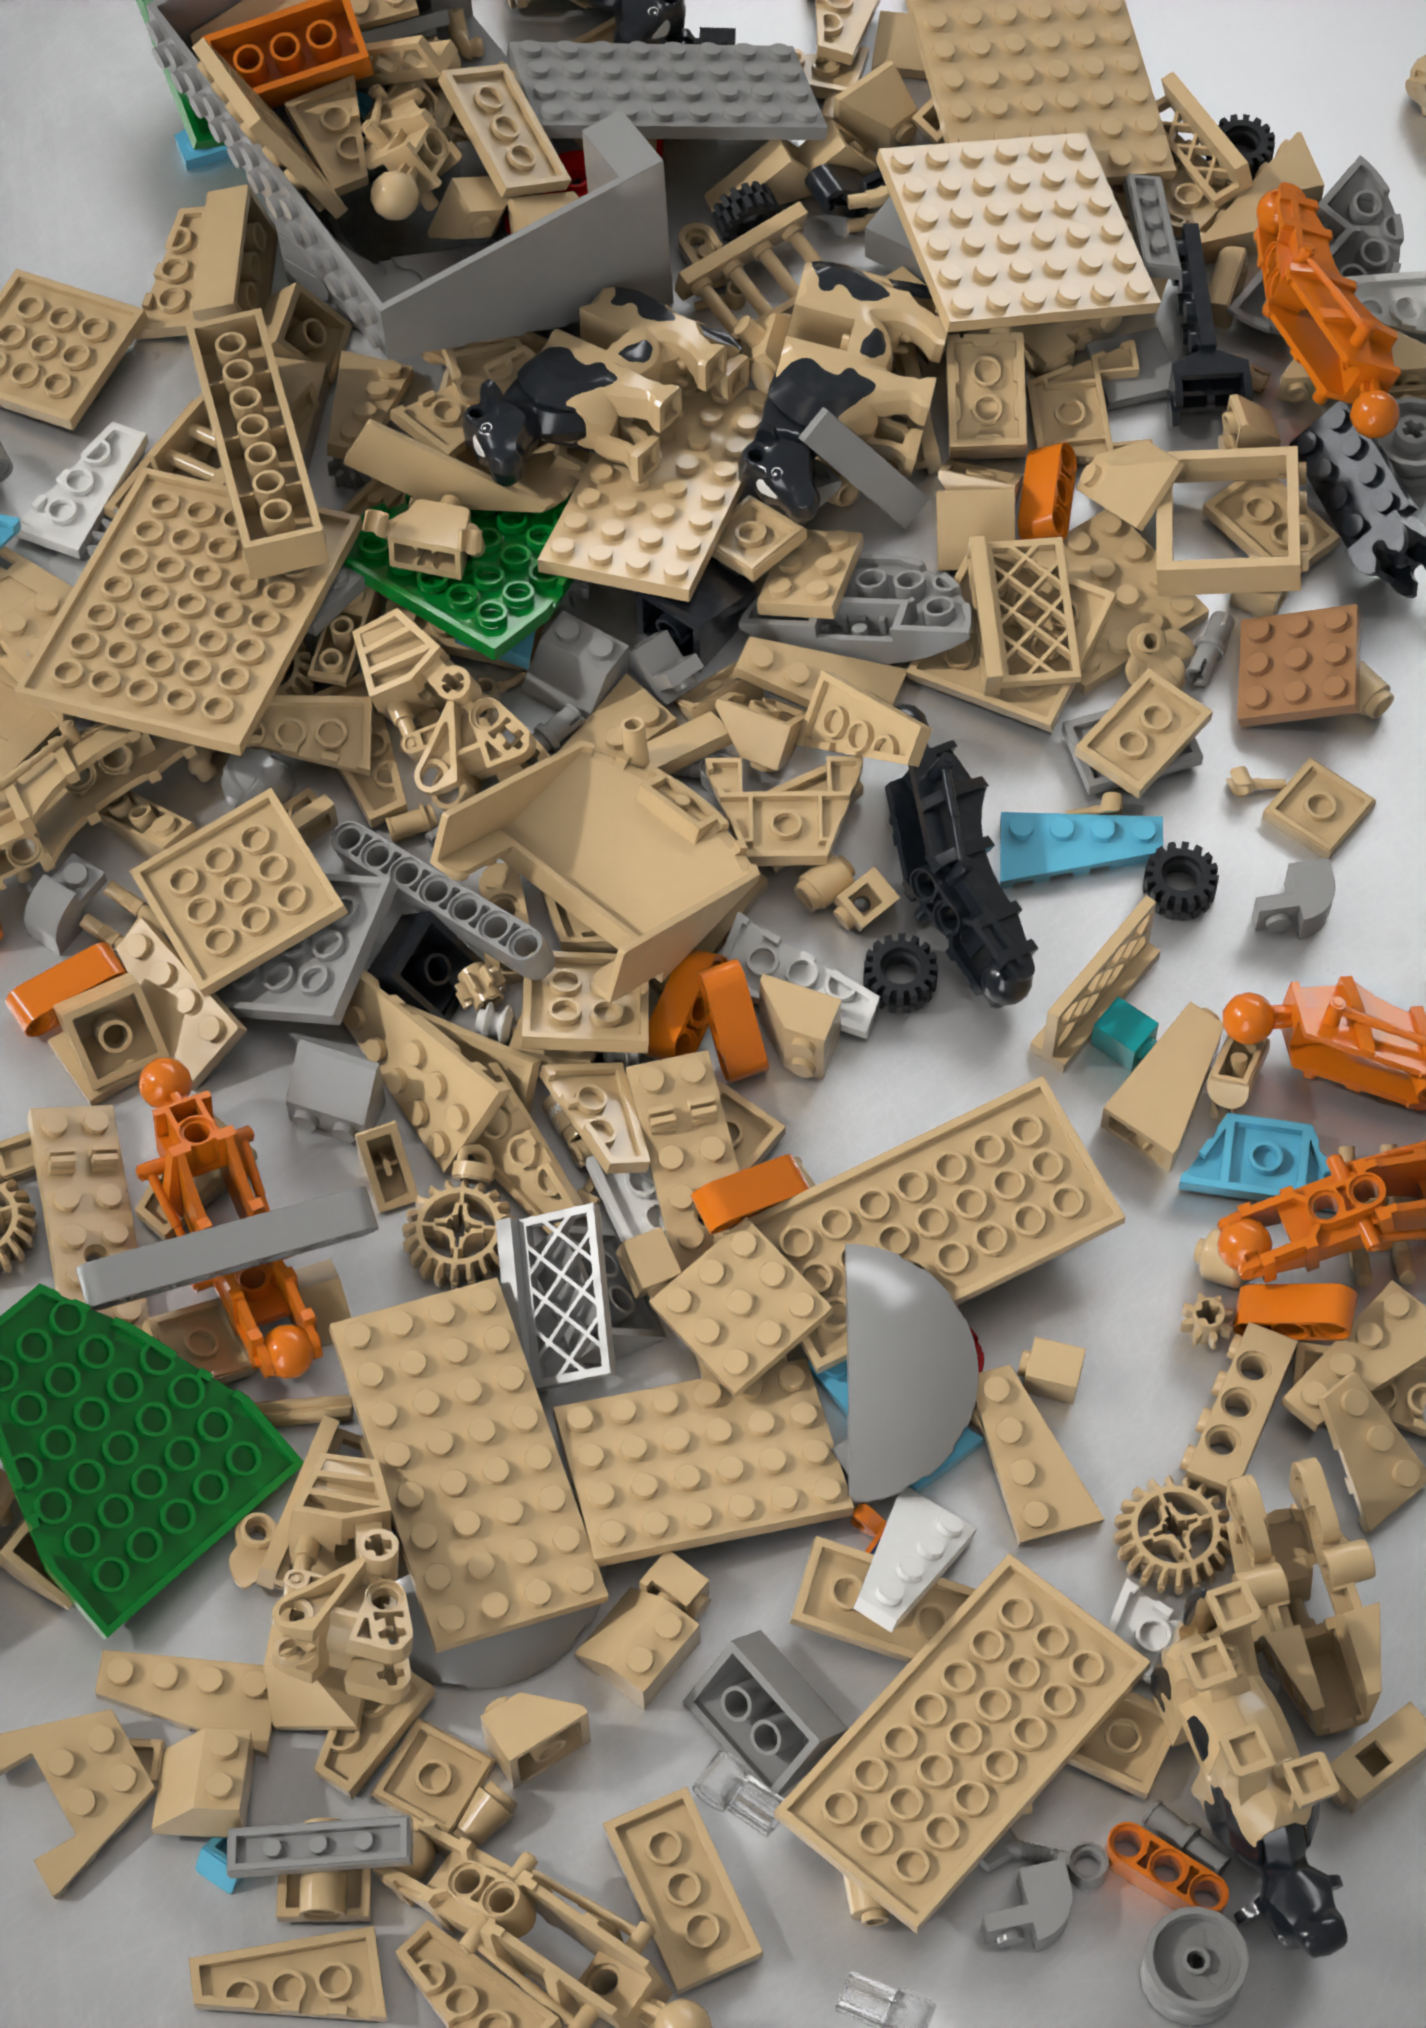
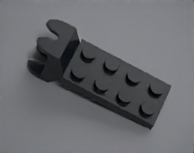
(1205, 374)
(1364, 499)

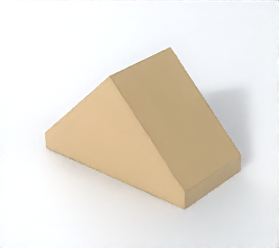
(386, 1166)
(323, 1292)

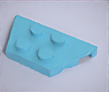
(1256, 1159)

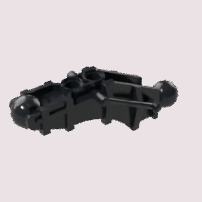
(948, 872)

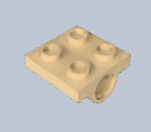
(325, 1895)

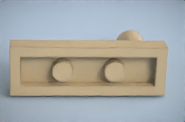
(676, 747)

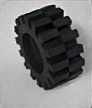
(1250, 135)
(743, 210)
(1184, 861)
(901, 953)

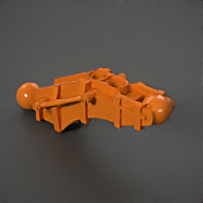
(1320, 316)
(1341, 1037)
(193, 1145)
(1401, 1171)

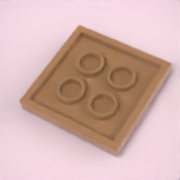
(1299, 666)

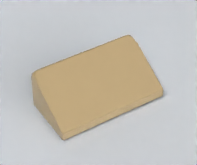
(704, 696)

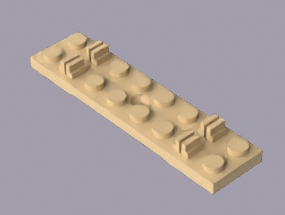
(686, 1146)
(83, 1195)

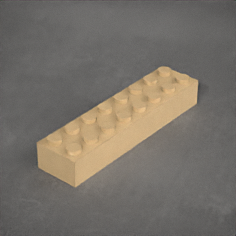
(257, 444)

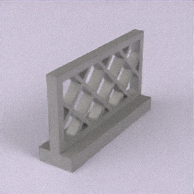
(522, 1295)

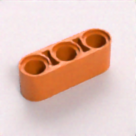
(1047, 492)
(34, 999)
(680, 1015)
(732, 1021)
(748, 1192)
(1297, 1310)
(1155, 1853)

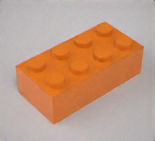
(295, 49)

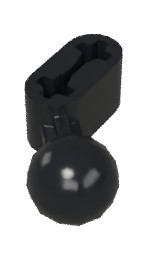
(833, 183)

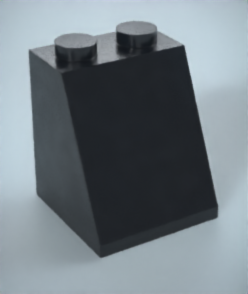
(704, 621)

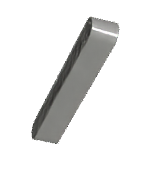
(424, 887)
(227, 1248)

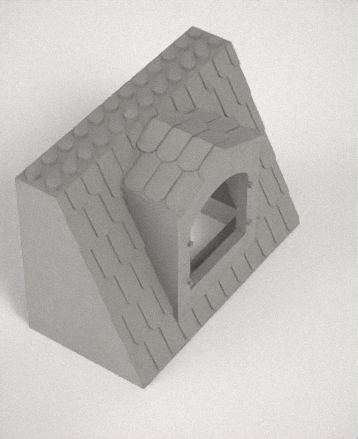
(464, 293)

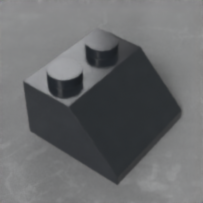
(423, 964)

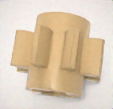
(480, 986)
(1206, 1320)

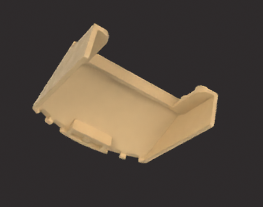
(430, 474)
(613, 848)

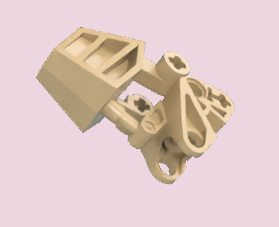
(412, 674)
(345, 1583)
(1327, 1666)

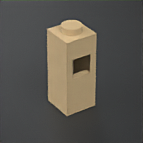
(1380, 1758)

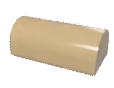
(1227, 283)
(1236, 1072)

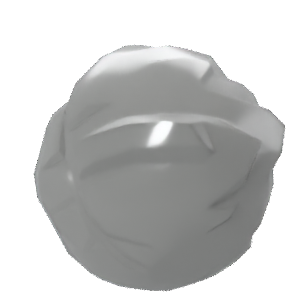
(253, 774)

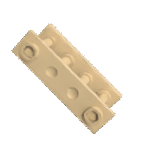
(731, 258)
(194, 427)

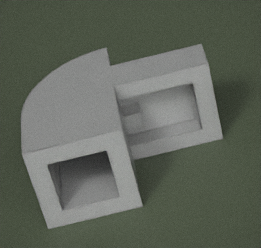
(663, 667)
(57, 903)
(1304, 905)
(1044, 1908)

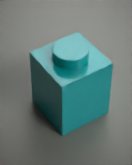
(1124, 1034)

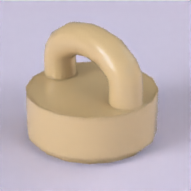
(472, 1170)

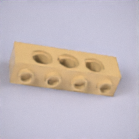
(1271, 1358)

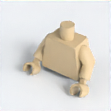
(763, 345)
(429, 536)

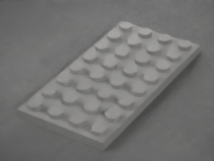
(669, 89)

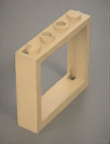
(1235, 574)

